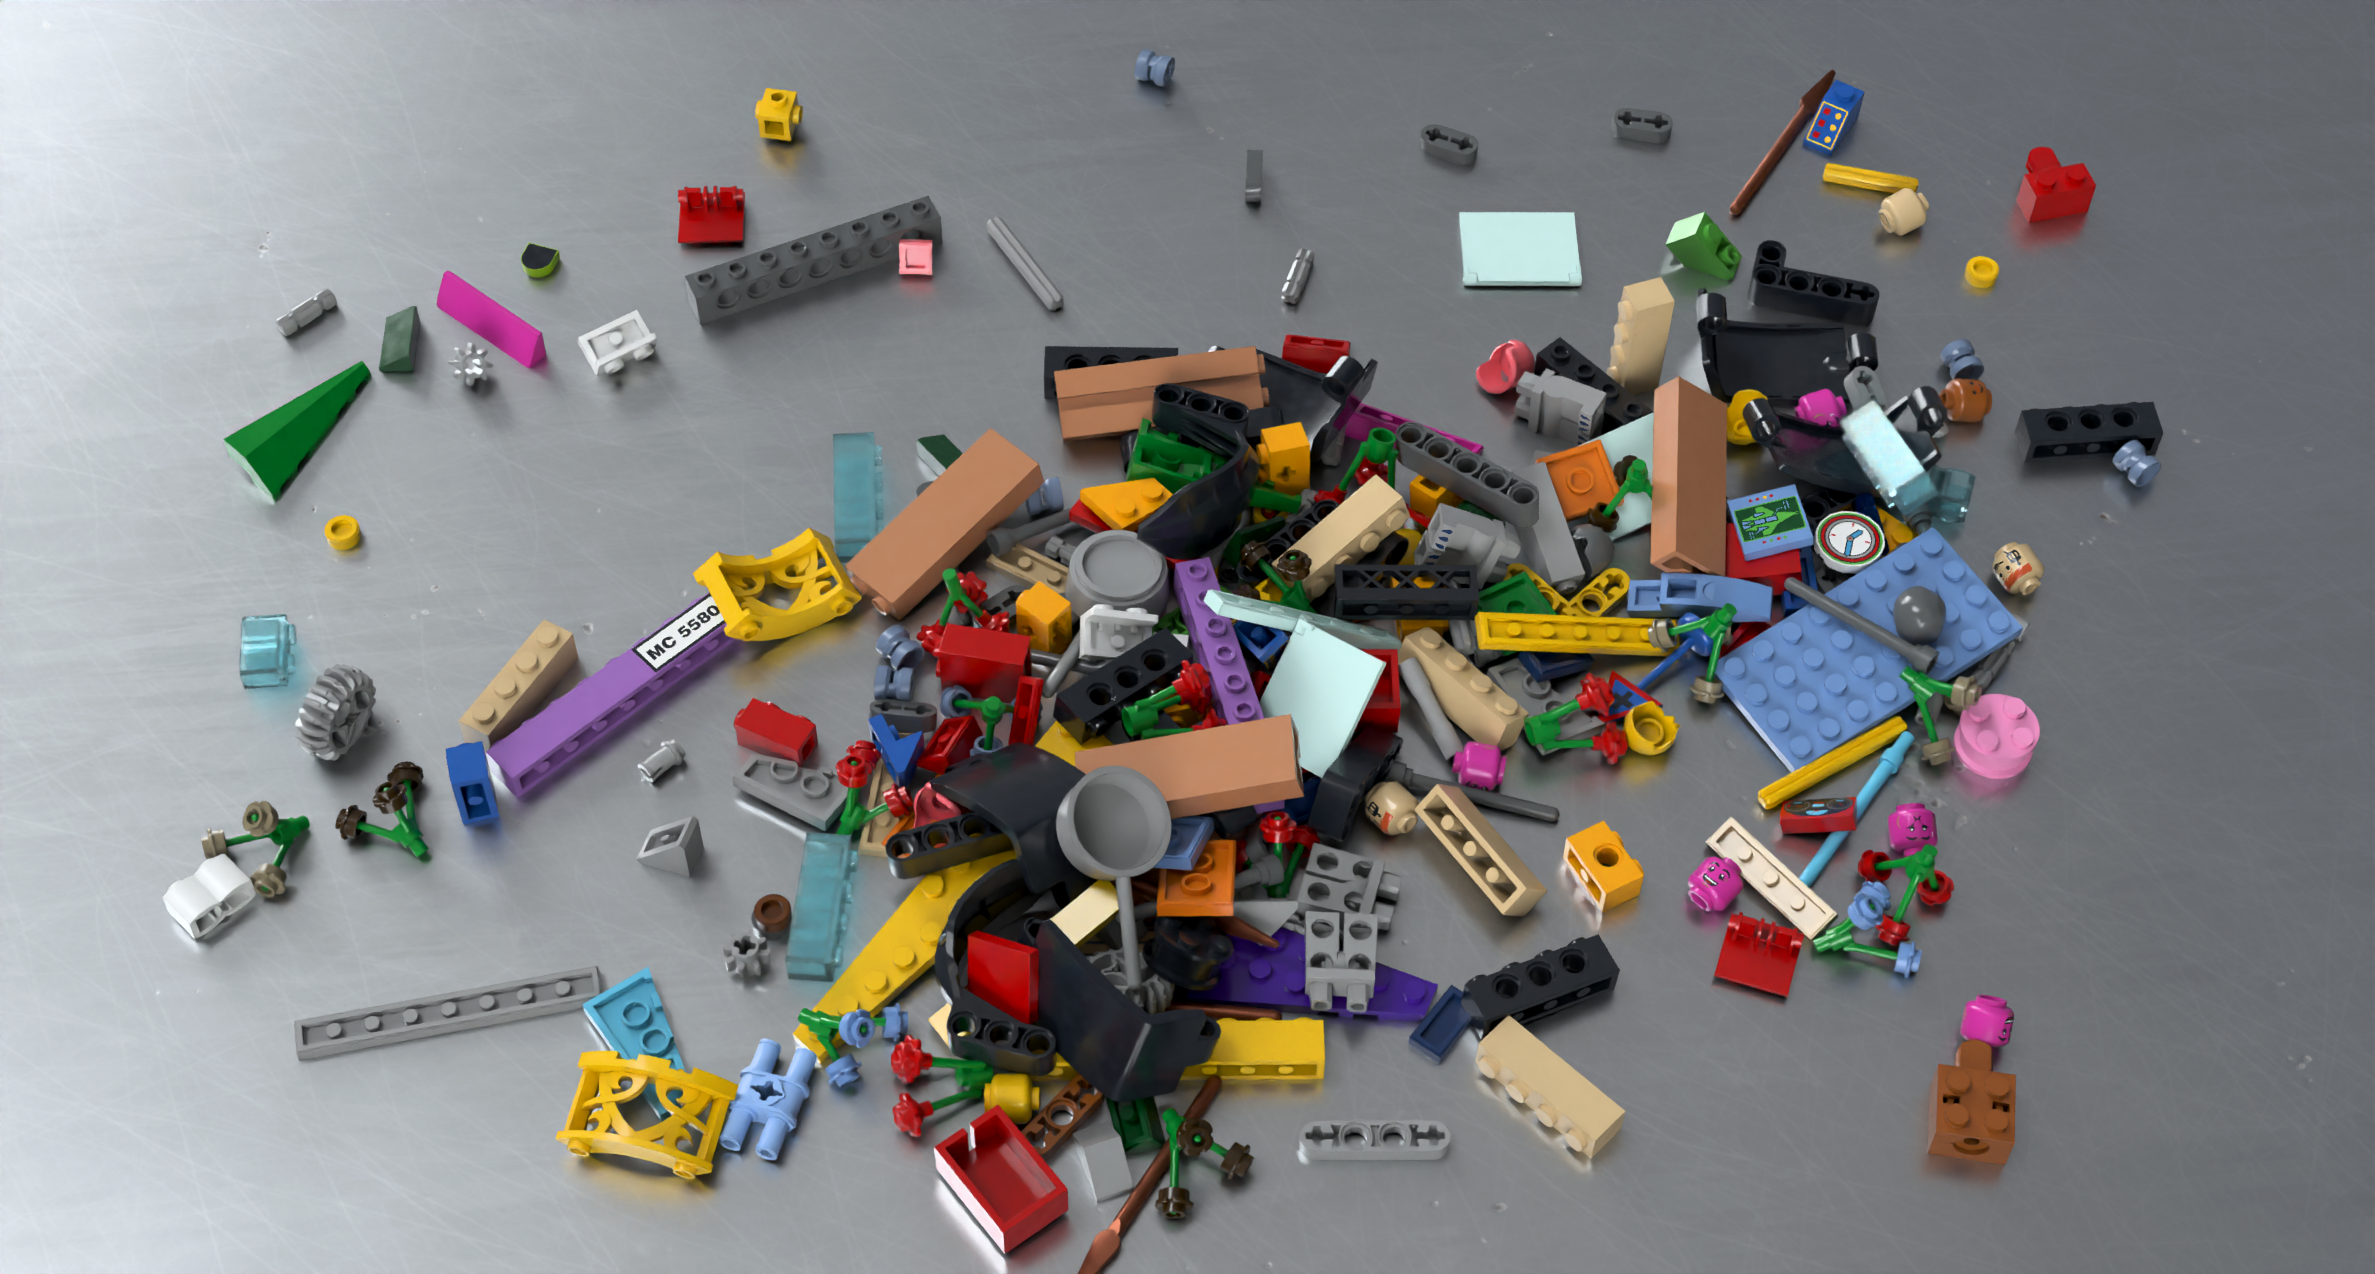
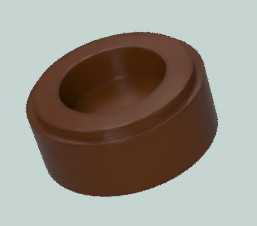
(772, 913)

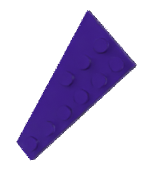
(1277, 981)

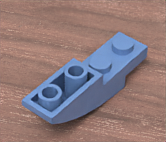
(1700, 596)

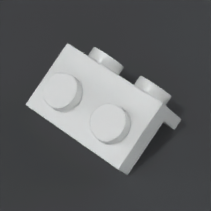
(617, 342)
(1113, 632)

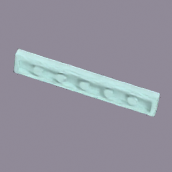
(1287, 618)

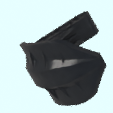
(1210, 507)
(989, 907)

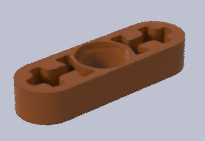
(1064, 1100)

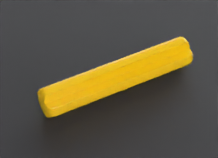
(1868, 178)

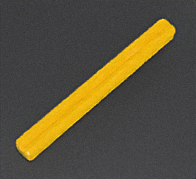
(1831, 762)

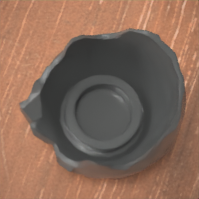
(1593, 548)
(1919, 615)

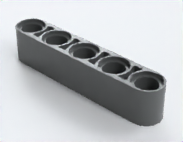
(1467, 474)

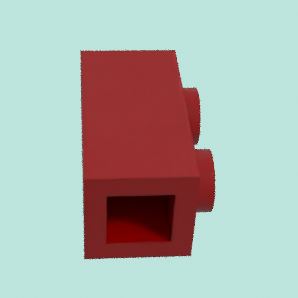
(775, 732)

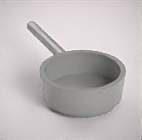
(1115, 572)
(1112, 830)

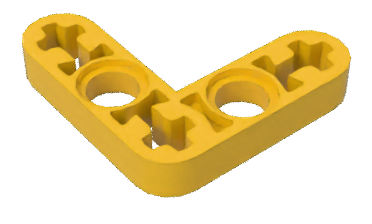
(1592, 591)

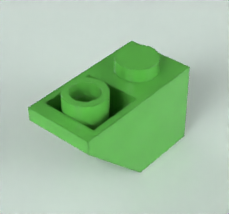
(1703, 247)

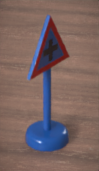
(1629, 695)

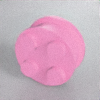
(1996, 736)

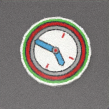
(1849, 541)

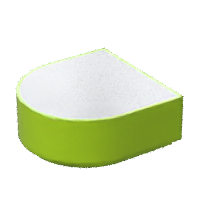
(539, 260)

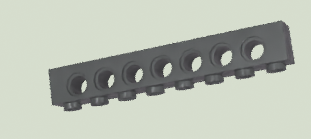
(810, 260)

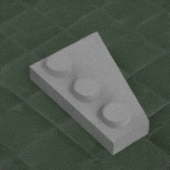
(1541, 698)
(796, 790)

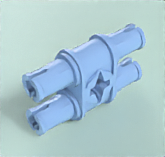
(768, 1099)

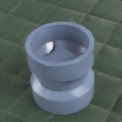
(1154, 67)
(1961, 360)
(2136, 463)
(1051, 497)
(898, 647)
(894, 683)

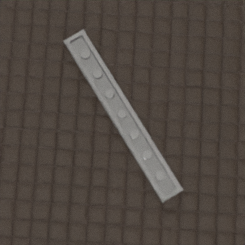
(446, 1013)

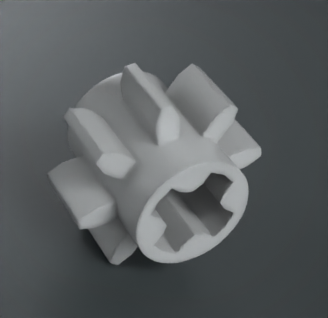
(479, 362)
(746, 954)

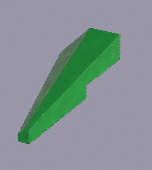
(281, 439)
(1179, 465)

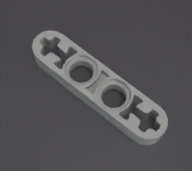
(1374, 1132)

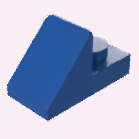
(897, 754)

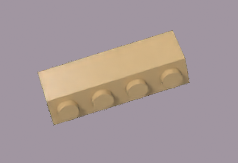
(1641, 335)
(1349, 533)
(520, 685)
(1465, 691)
(1480, 850)
(1549, 1087)

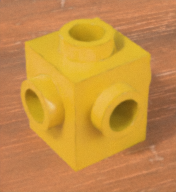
(778, 114)

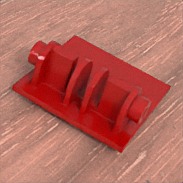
(711, 216)
(1759, 954)

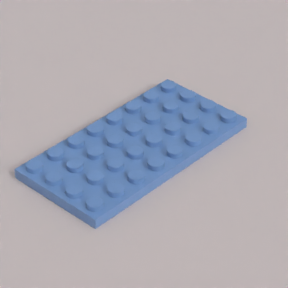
(1825, 683)

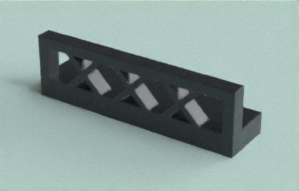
(1407, 599)

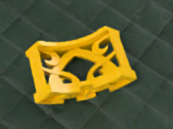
(732, 575)
(604, 1073)

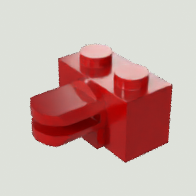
(2053, 190)

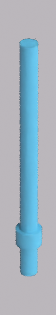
(1888, 764)

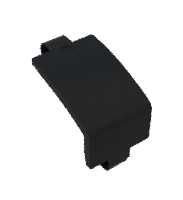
(1776, 357)
(1316, 399)
(1820, 454)
(1021, 795)
(1106, 1033)

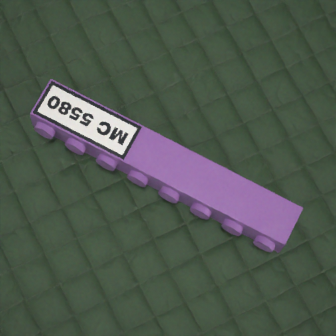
(609, 696)

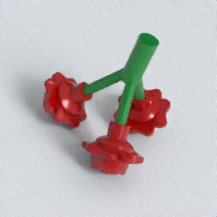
(965, 594)

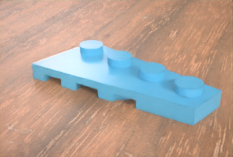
(635, 1024)

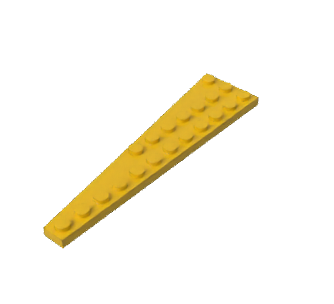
(911, 935)

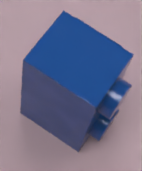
(472, 782)

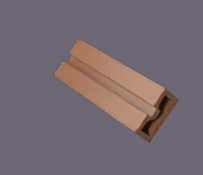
(1118, 395)
(1688, 480)
(944, 524)
(1214, 765)

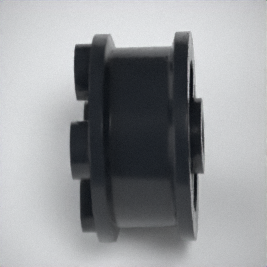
(1188, 951)

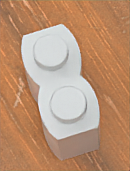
(209, 895)

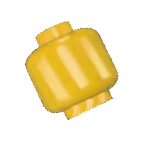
(1014, 1095)

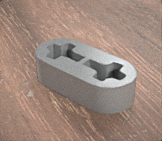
(1864, 393)

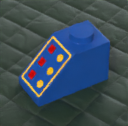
(1834, 117)
(1261, 641)

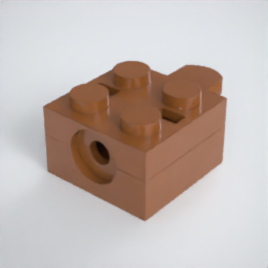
(1972, 1107)

